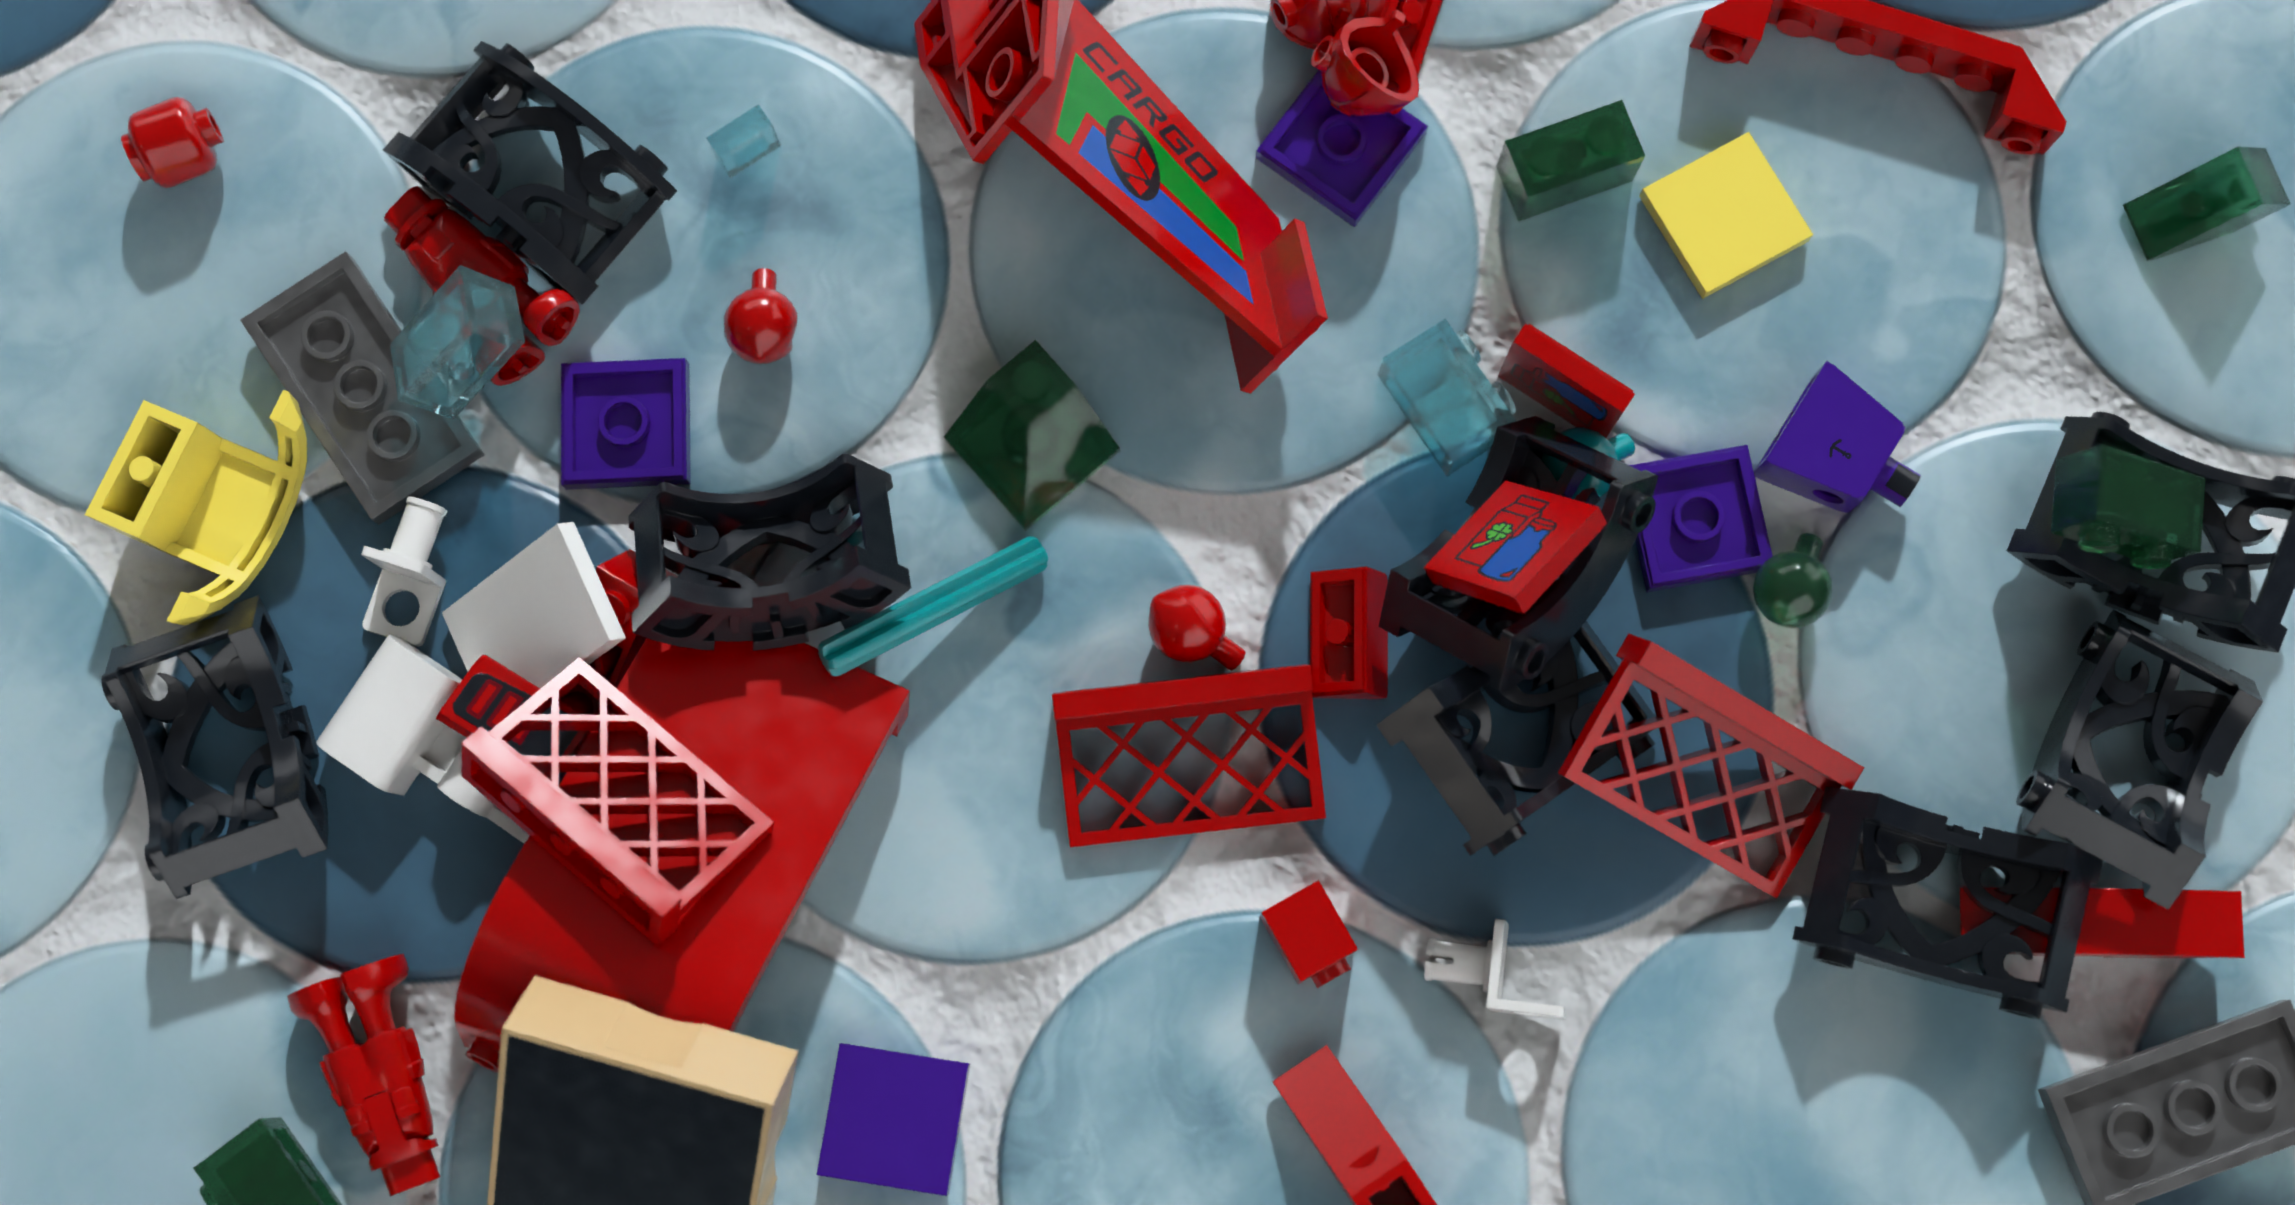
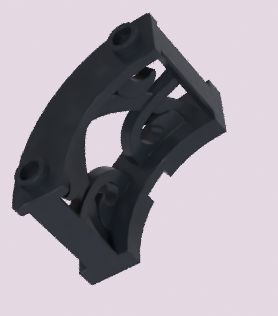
(444, 145)
(716, 529)
(2224, 609)
(1536, 636)
(1488, 802)
(288, 812)
(2171, 846)
(2030, 873)

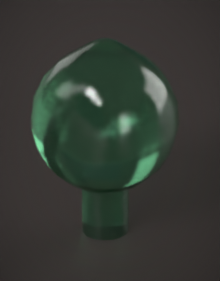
(1794, 585)

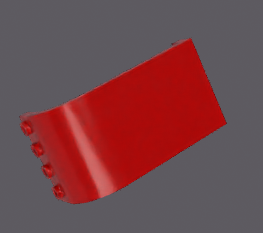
(774, 733)

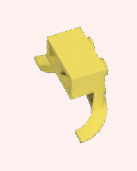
(203, 498)

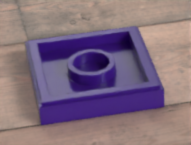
(1337, 156)
(625, 423)
(1703, 521)
(893, 1119)

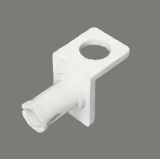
(407, 569)
(1483, 967)

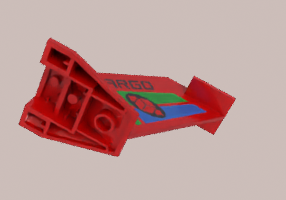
(1127, 146)

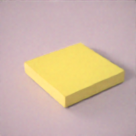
(1725, 215)

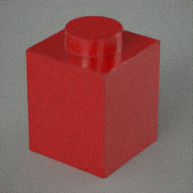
(1310, 935)

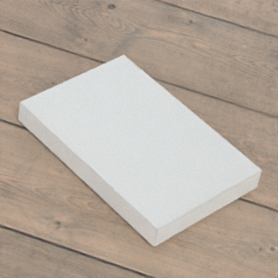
(537, 610)

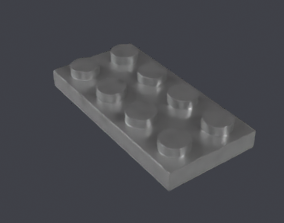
(334, 356)
(2179, 1108)

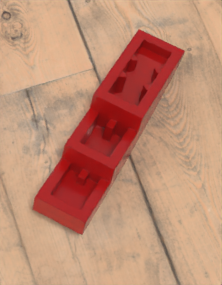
(2132, 926)

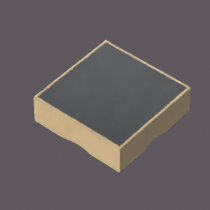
(632, 1106)

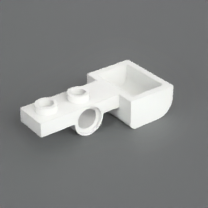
(392, 732)

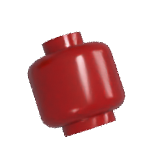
(172, 142)

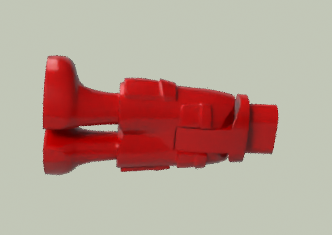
(442, 239)
(375, 1080)

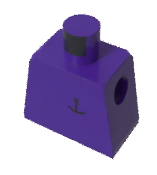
(1838, 446)

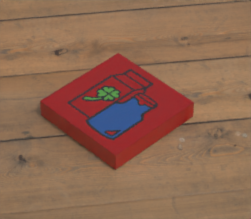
(1564, 381)
(1515, 546)

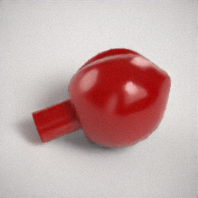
(761, 321)
(1191, 626)

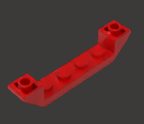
(2023, 109)

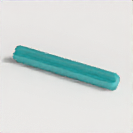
(932, 606)

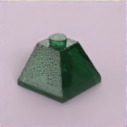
(1031, 436)

